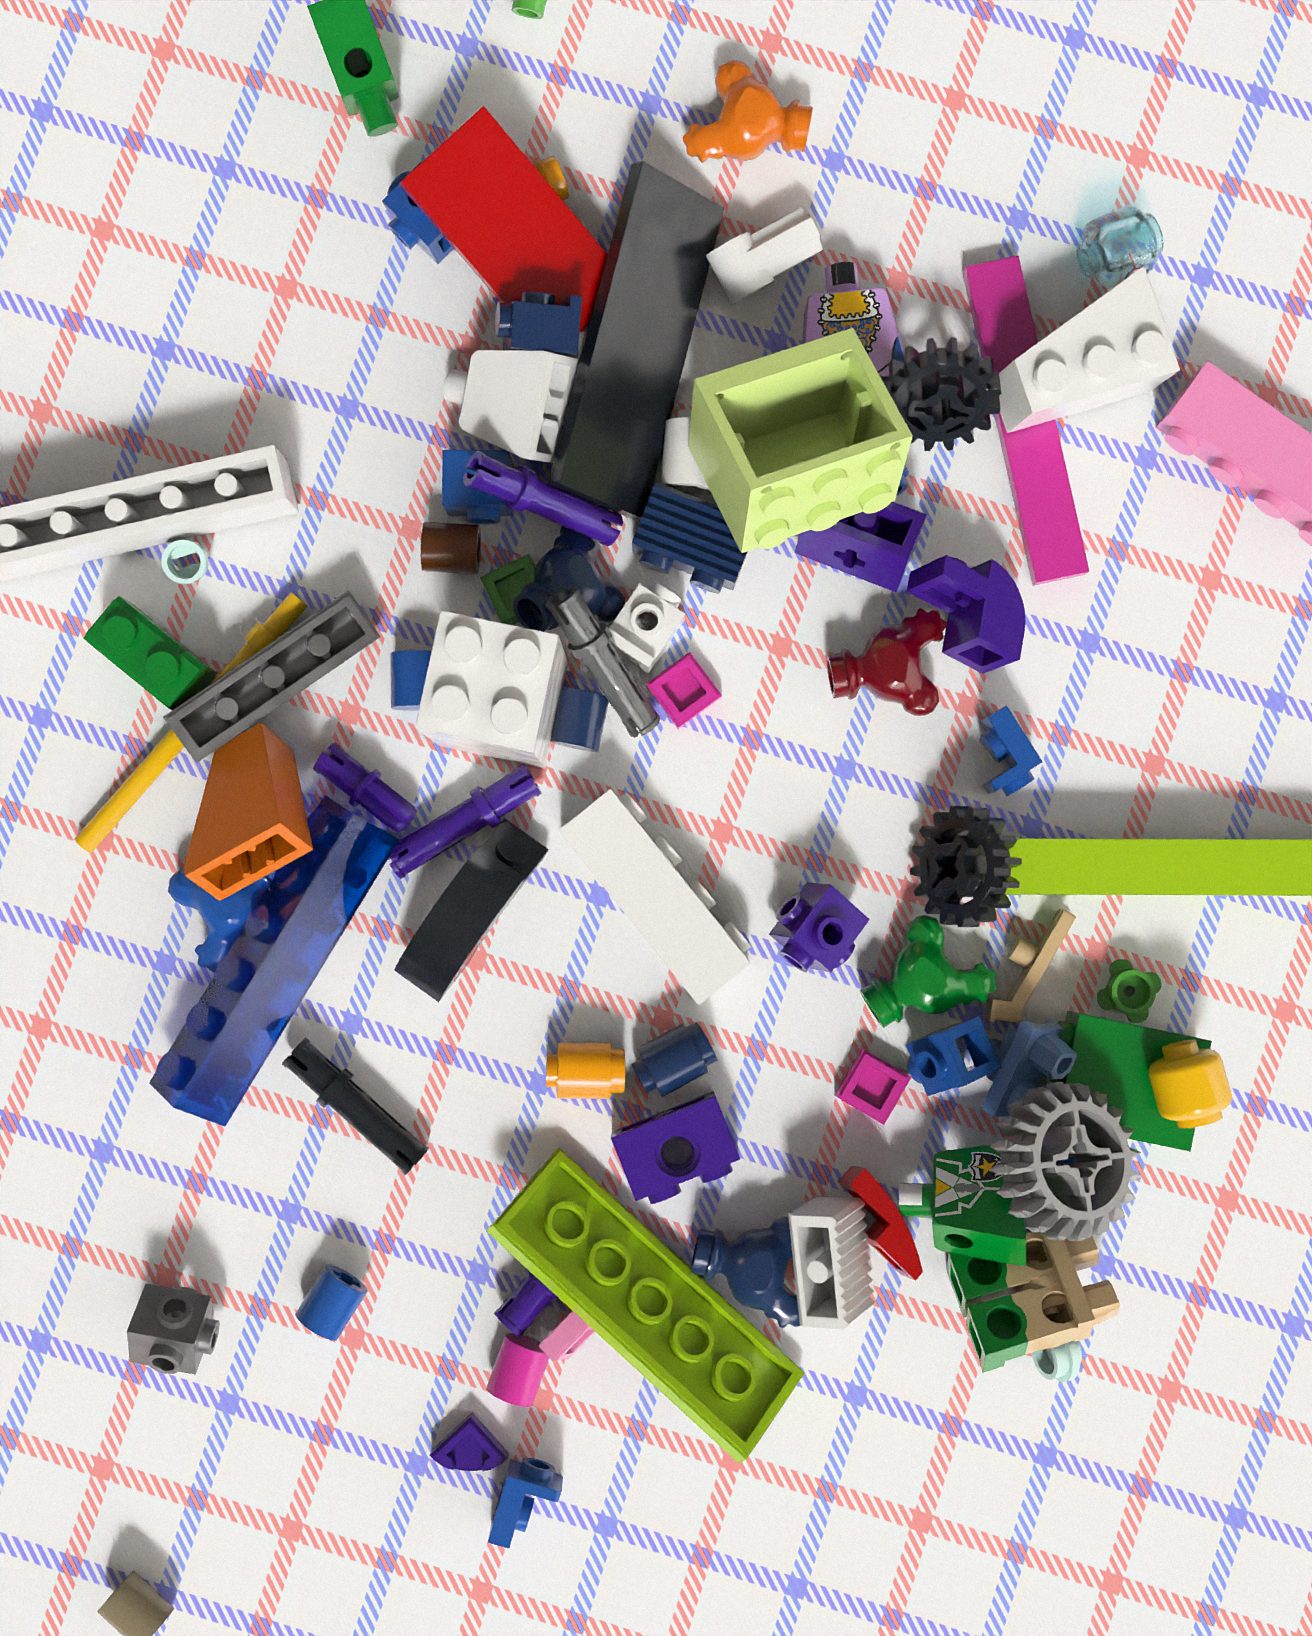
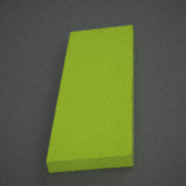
(647, 1304)

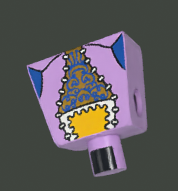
(849, 307)

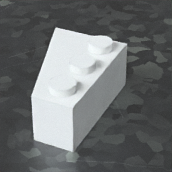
(1091, 360)

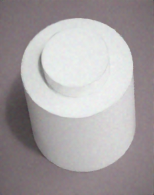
(678, 463)

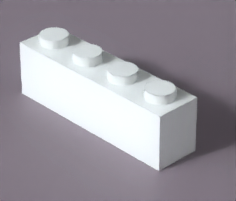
(655, 896)

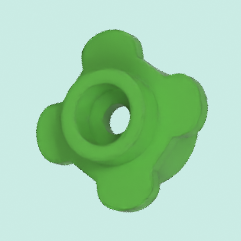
(1144, 986)

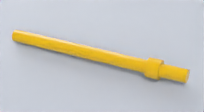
(170, 745)

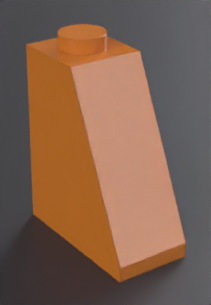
(248, 815)

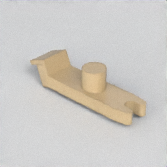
(1035, 962)

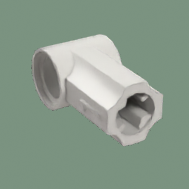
(753, 260)

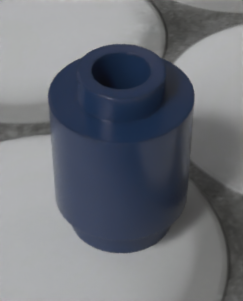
(674, 1059)

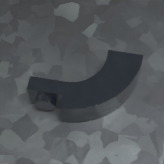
(469, 909)

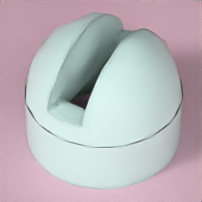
(190, 573)

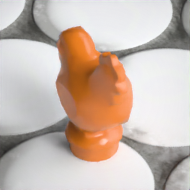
(748, 119)

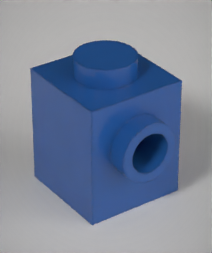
(467, 501)

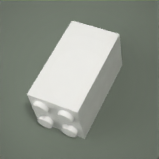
(492, 689)

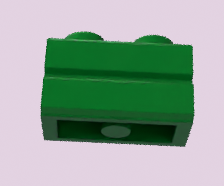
(149, 654)

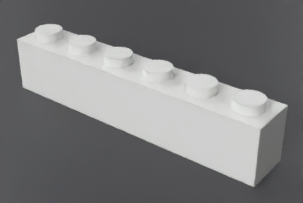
(145, 511)

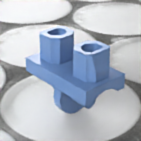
(1024, 1059)

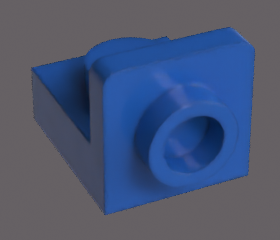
(1007, 741)
(513, 1506)

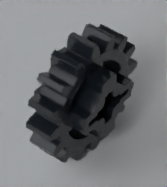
(938, 392)
(965, 866)

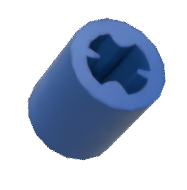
(408, 678)
(331, 1302)

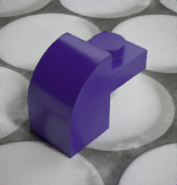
(982, 608)

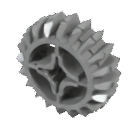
(1080, 1194)

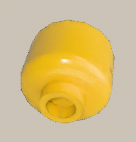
(1190, 1084)

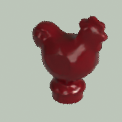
(891, 664)

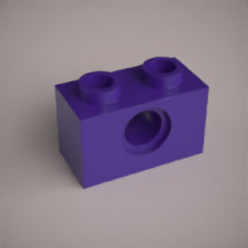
(641, 1145)

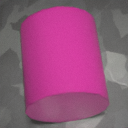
(518, 1370)

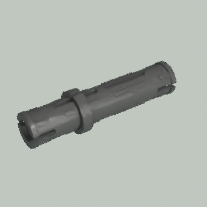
(592, 645)

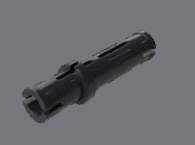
(355, 1105)

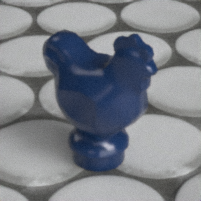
(565, 566)
(753, 1268)

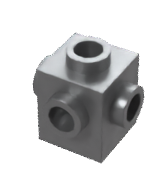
(172, 1329)

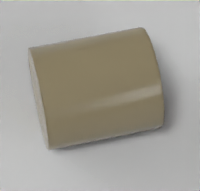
(135, 1608)

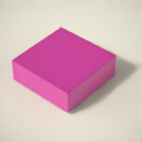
(683, 690)
(873, 1086)

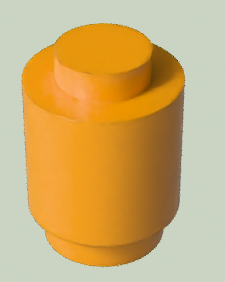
(586, 1070)

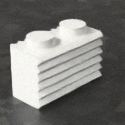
(830, 1262)

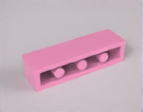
(1244, 444)

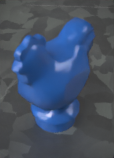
(223, 918)

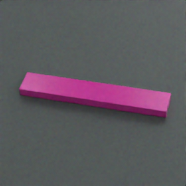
(1034, 453)

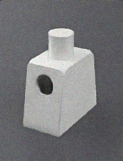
(514, 399)

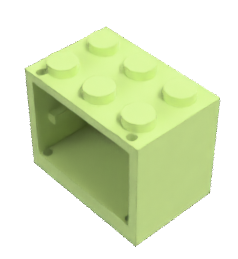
(798, 440)

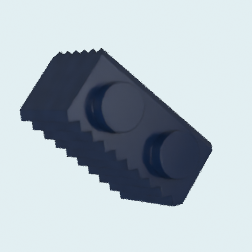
(688, 536)

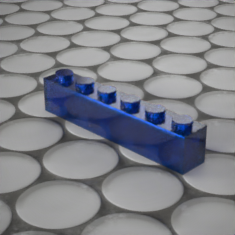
(272, 964)

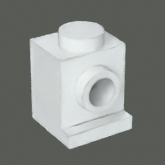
(642, 646)

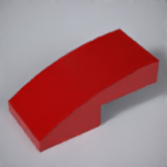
(889, 1232)

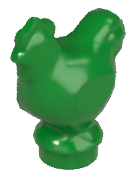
(925, 977)

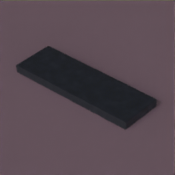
(636, 342)

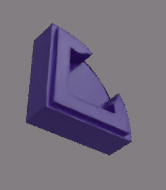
(469, 1448)

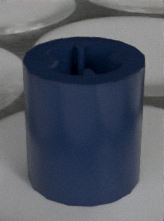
(579, 719)

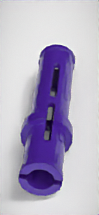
(524, 491)
(464, 820)

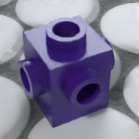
(817, 928)

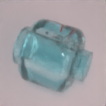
(1119, 245)

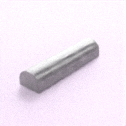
(271, 676)

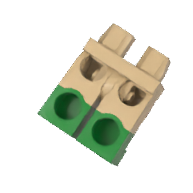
(1033, 1305)

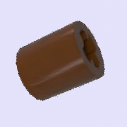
(450, 547)

